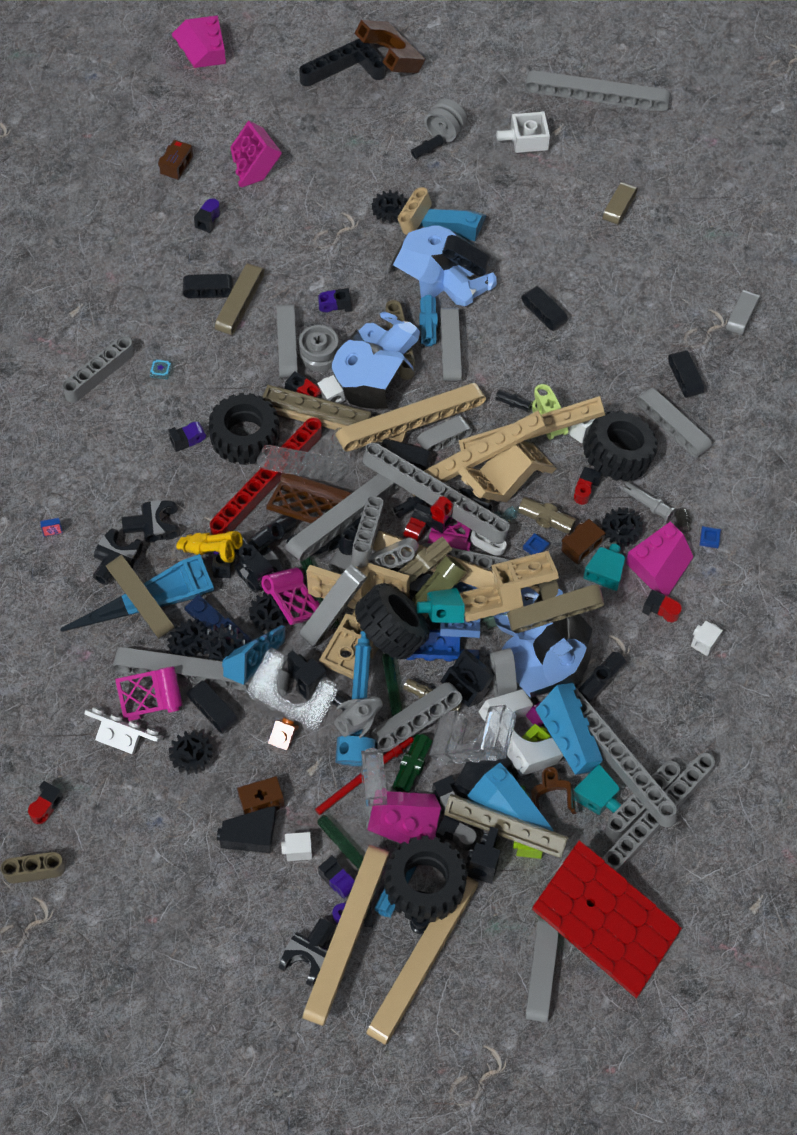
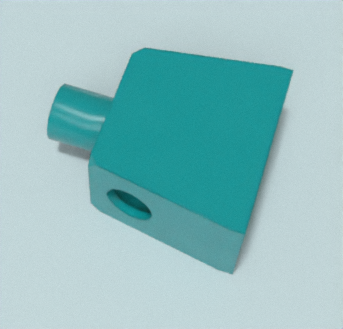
(606, 567)
(443, 606)
(598, 792)

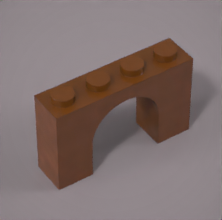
(401, 54)

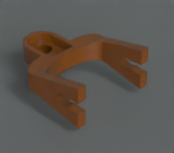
(550, 784)

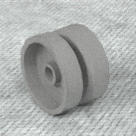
(445, 119)
(318, 347)

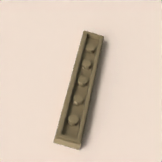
(314, 406)
(508, 826)

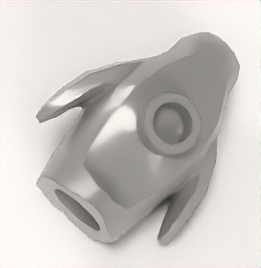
(357, 715)

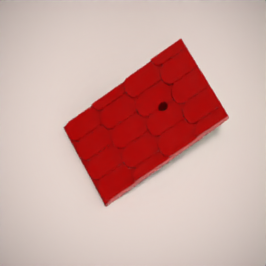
(607, 919)

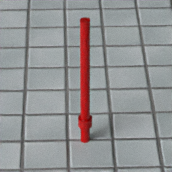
(395, 752)

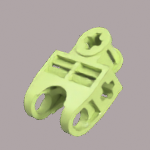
(547, 404)

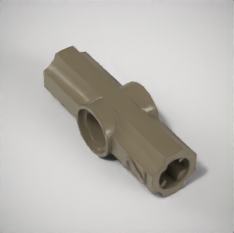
(546, 515)
(426, 559)

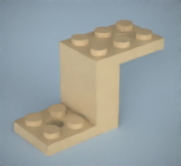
(506, 472)

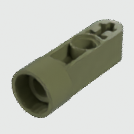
(447, 575)

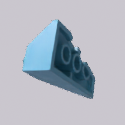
(462, 222)
(246, 659)
(504, 794)

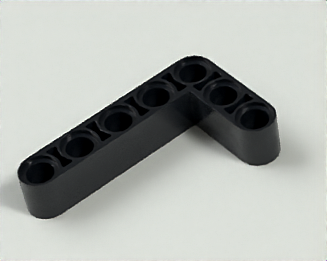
(341, 59)

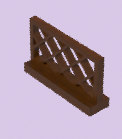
(306, 488)

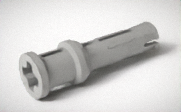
(656, 506)

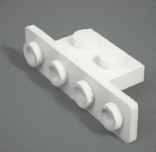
(120, 733)

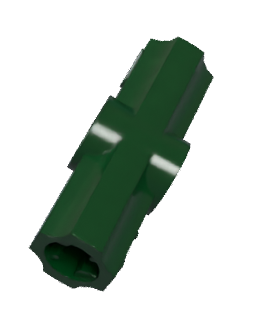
(412, 763)

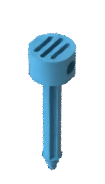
(350, 747)

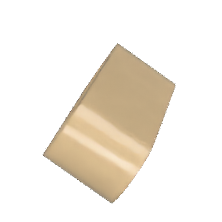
(414, 210)

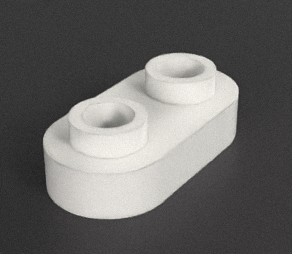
(486, 545)

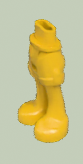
(204, 542)

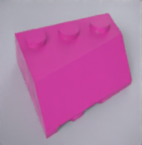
(201, 41)
(253, 154)
(661, 558)
(406, 816)

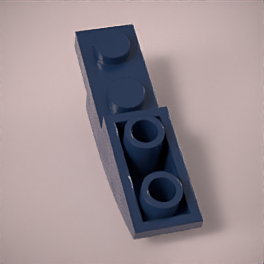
(204, 612)

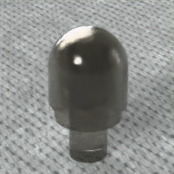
(683, 519)

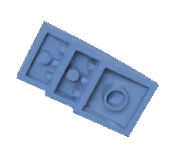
(466, 629)

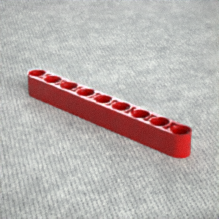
(264, 486)

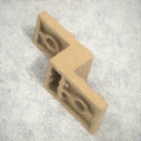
(508, 579)
(321, 581)
(344, 640)

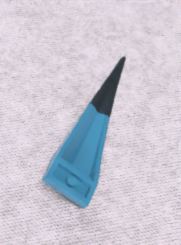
(172, 586)

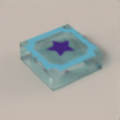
(160, 369)

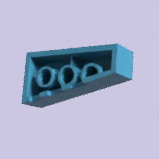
(569, 728)

